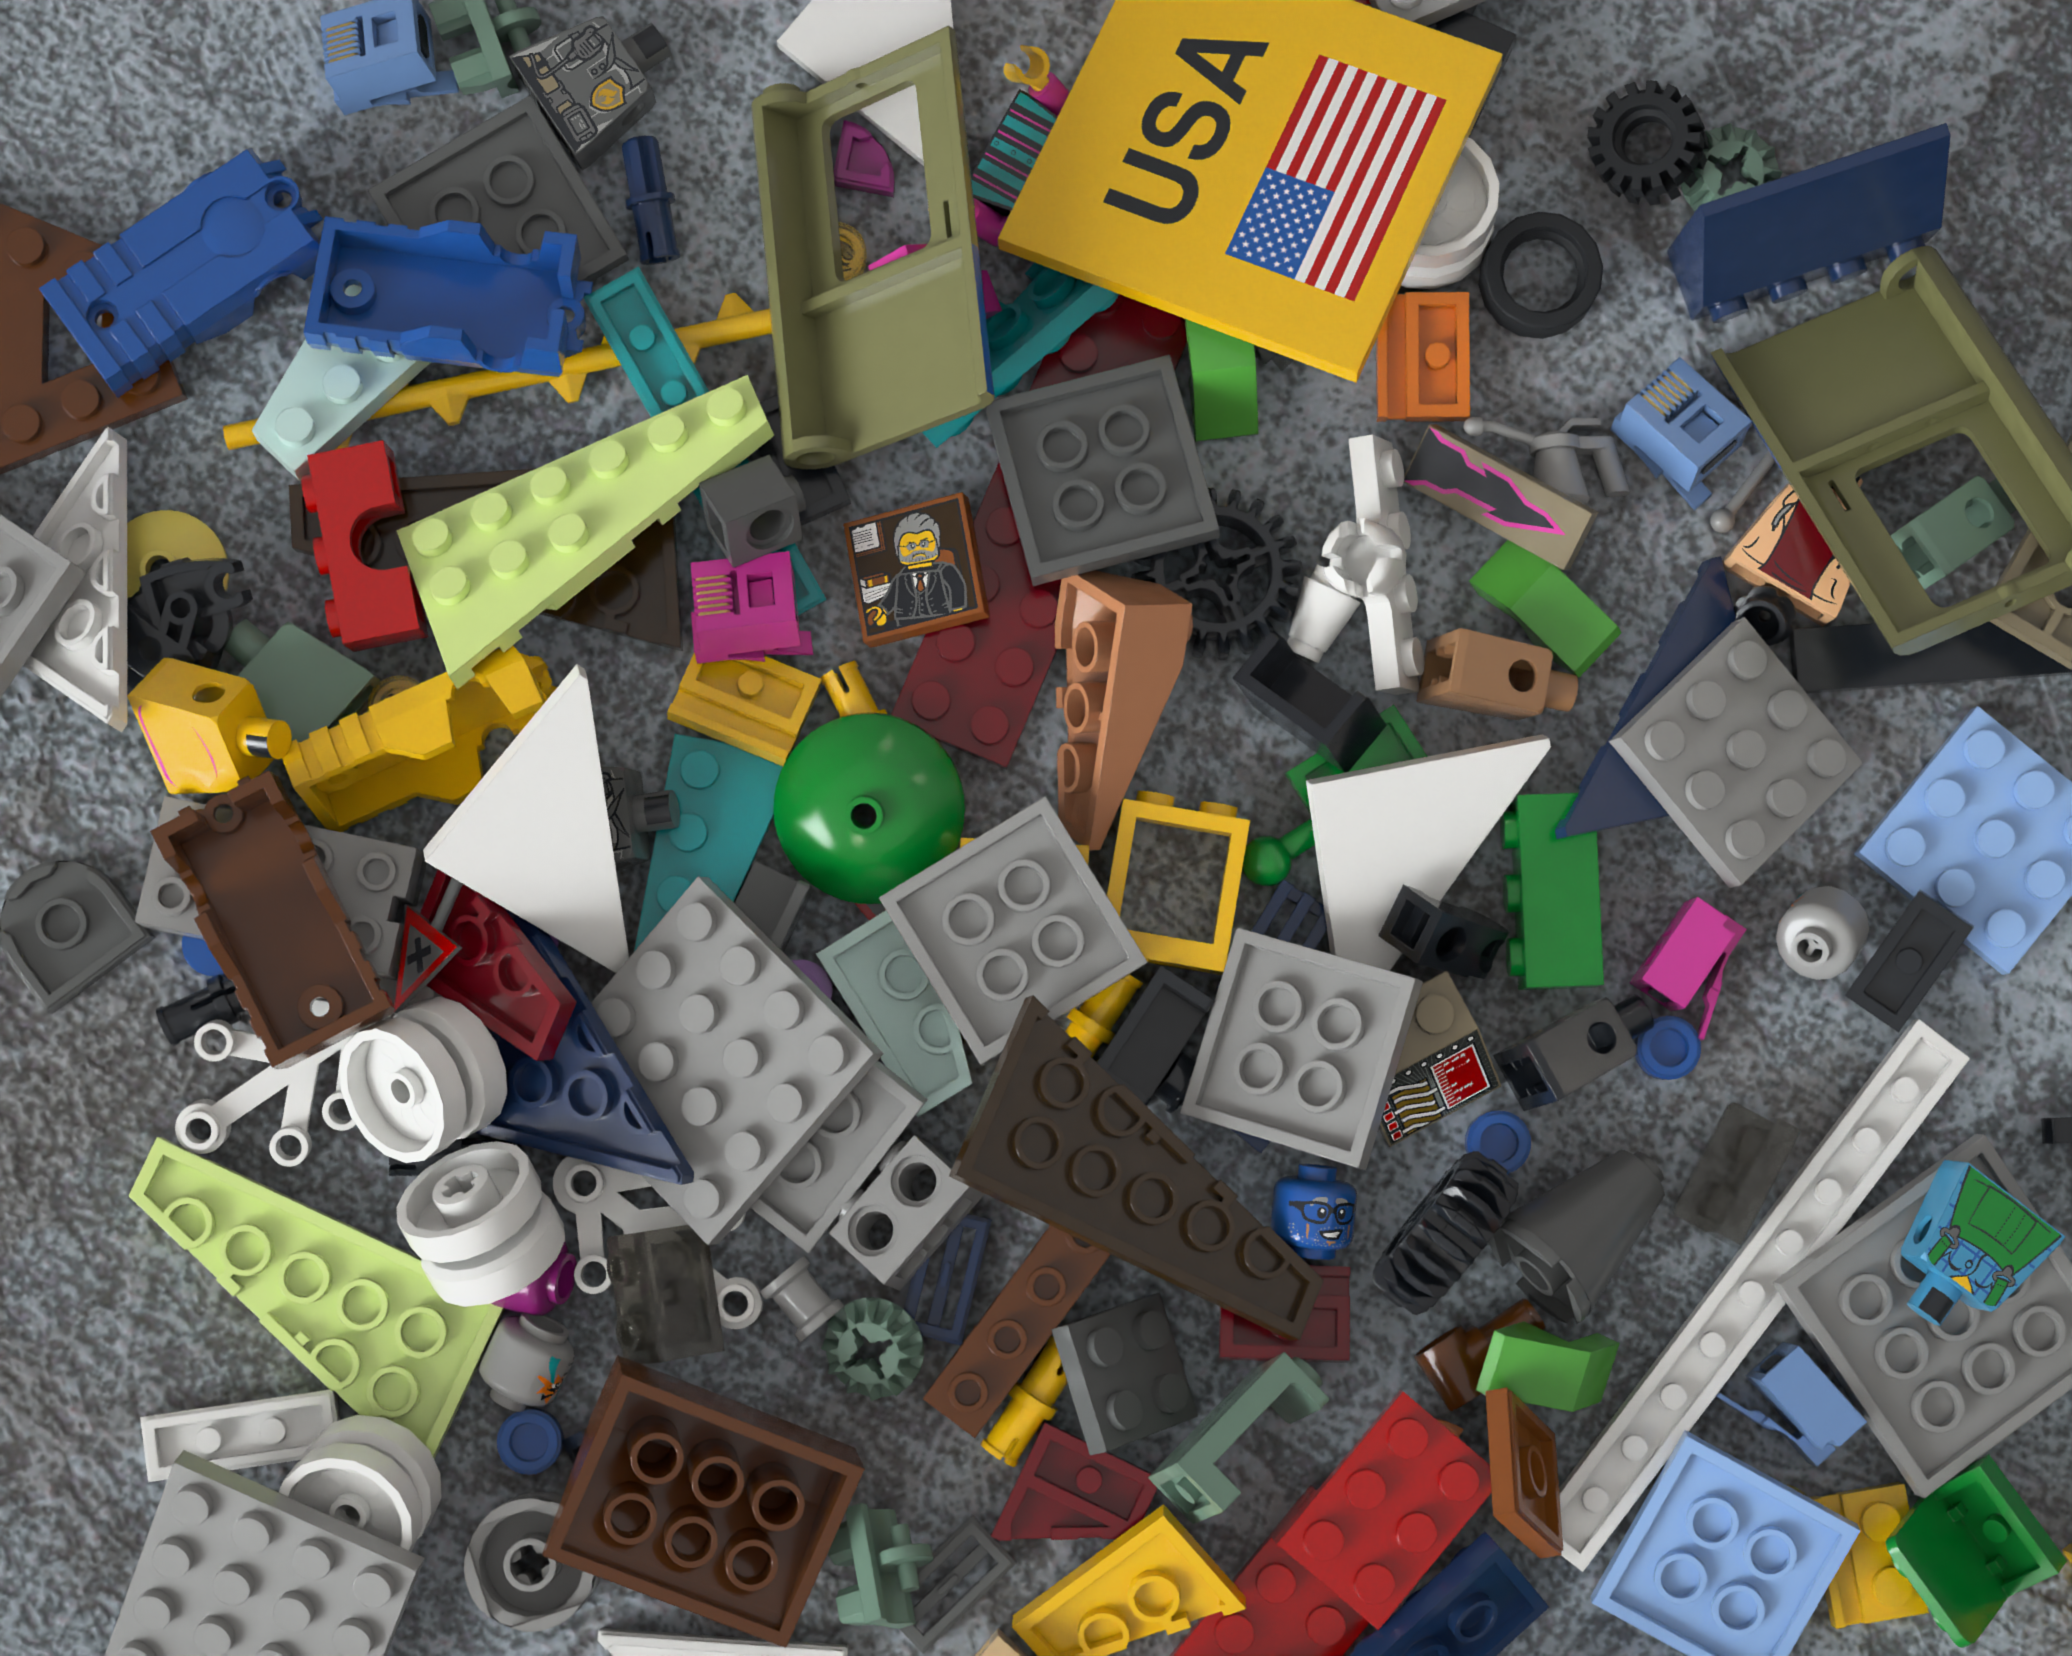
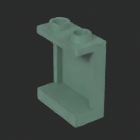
(1189, 1471)

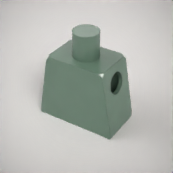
(1955, 529)
(300, 677)

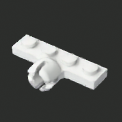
(1371, 564)

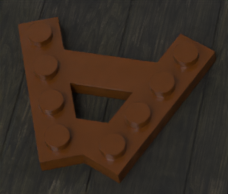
(54, 414)

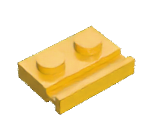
(746, 704)
(1867, 1581)

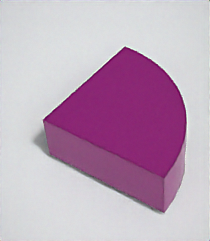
(862, 162)

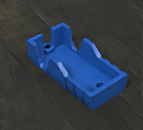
(186, 269)
(447, 296)

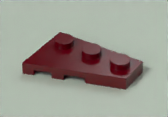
(499, 973)

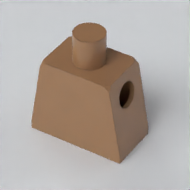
(1493, 676)

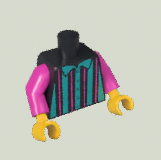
(1015, 143)

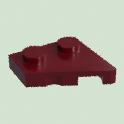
(1073, 1493)

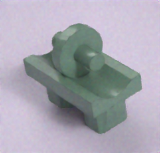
(486, 65)
(883, 1567)

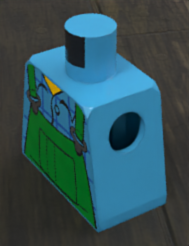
(1972, 1243)

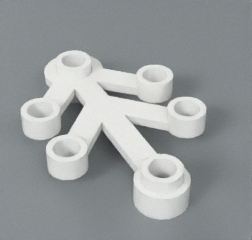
(301, 1087)
(630, 1219)

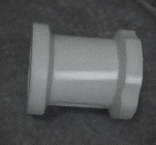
(802, 1298)

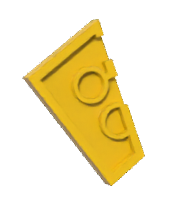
(1130, 1589)

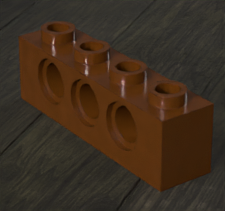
(1014, 1329)

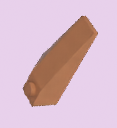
(1121, 664)

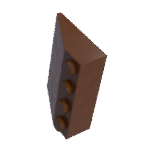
(702, 1502)

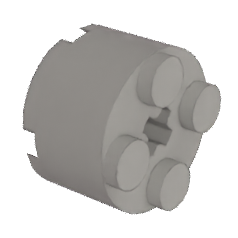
(501, 1583)

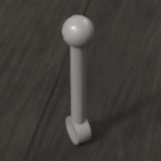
(1723, 519)

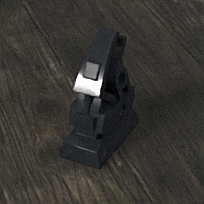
(181, 615)

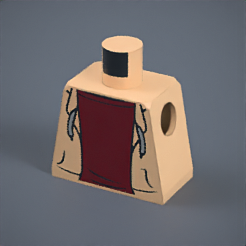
(1792, 557)

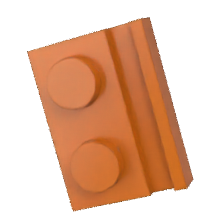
(1424, 359)

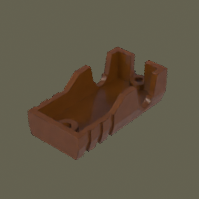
(274, 920)

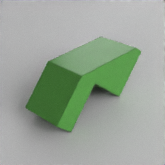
(1221, 384)
(1546, 606)
(1547, 1368)

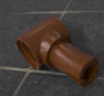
(1457, 1356)

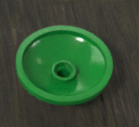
(874, 763)

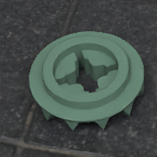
(1724, 144)
(877, 1321)

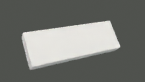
(239, 1432)

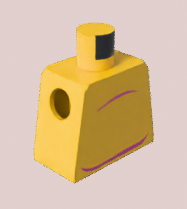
(205, 727)

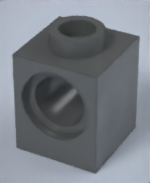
(752, 510)

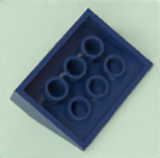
(1812, 226)

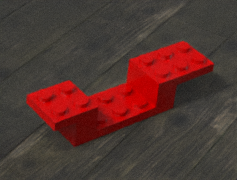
(1353, 1543)

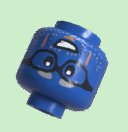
(1314, 1211)

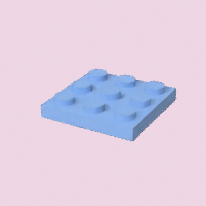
(1983, 837)
(1723, 1557)

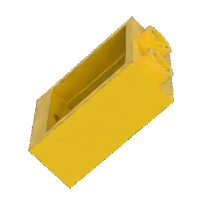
(1212, 819)

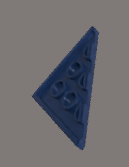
(1610, 789)
(584, 1097)

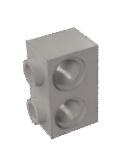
(917, 1225)

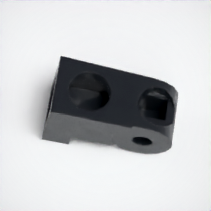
(1442, 934)

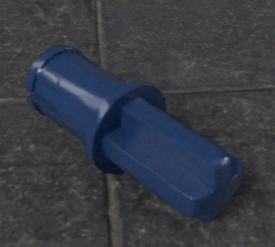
(649, 200)

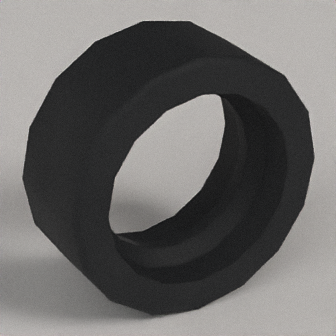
(1543, 227)

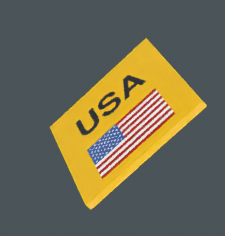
(1254, 166)

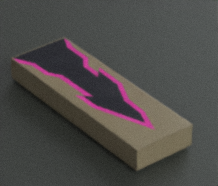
(1500, 496)

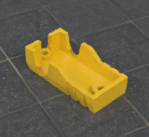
(416, 741)

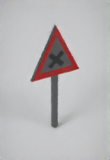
(425, 948)

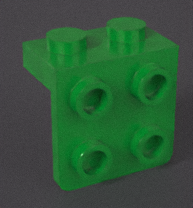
(1972, 1549)

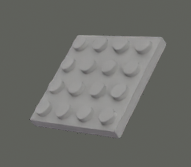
(729, 1052)
(1922, 1387)
(258, 1576)

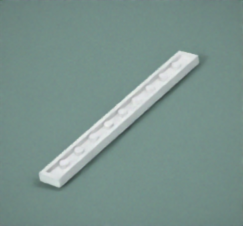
(1743, 1296)

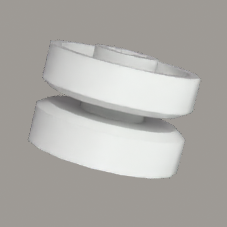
(1460, 225)
(423, 1079)
(481, 1223)
(370, 1478)

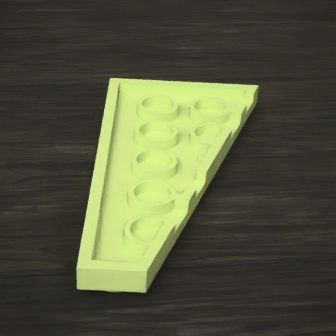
(557, 528)
(325, 1290)

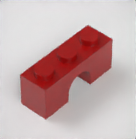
(350, 493)

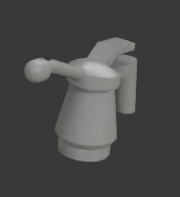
(1557, 454)

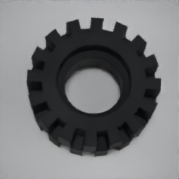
(1635, 109)

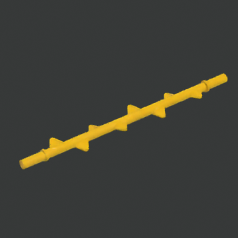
(451, 394)

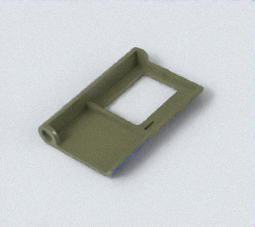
(897, 343)
(1880, 386)

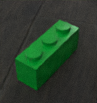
(1552, 897)

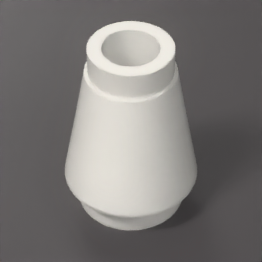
(1319, 616)

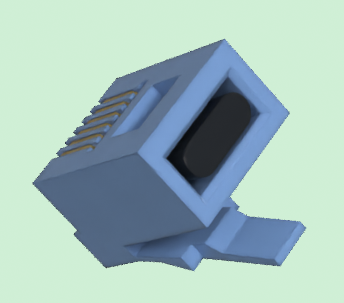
(381, 55)
(1682, 429)
(1804, 1400)

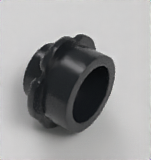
(1780, 608)
(1176, 1082)

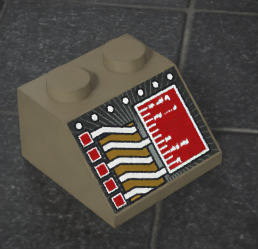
(1440, 1063)

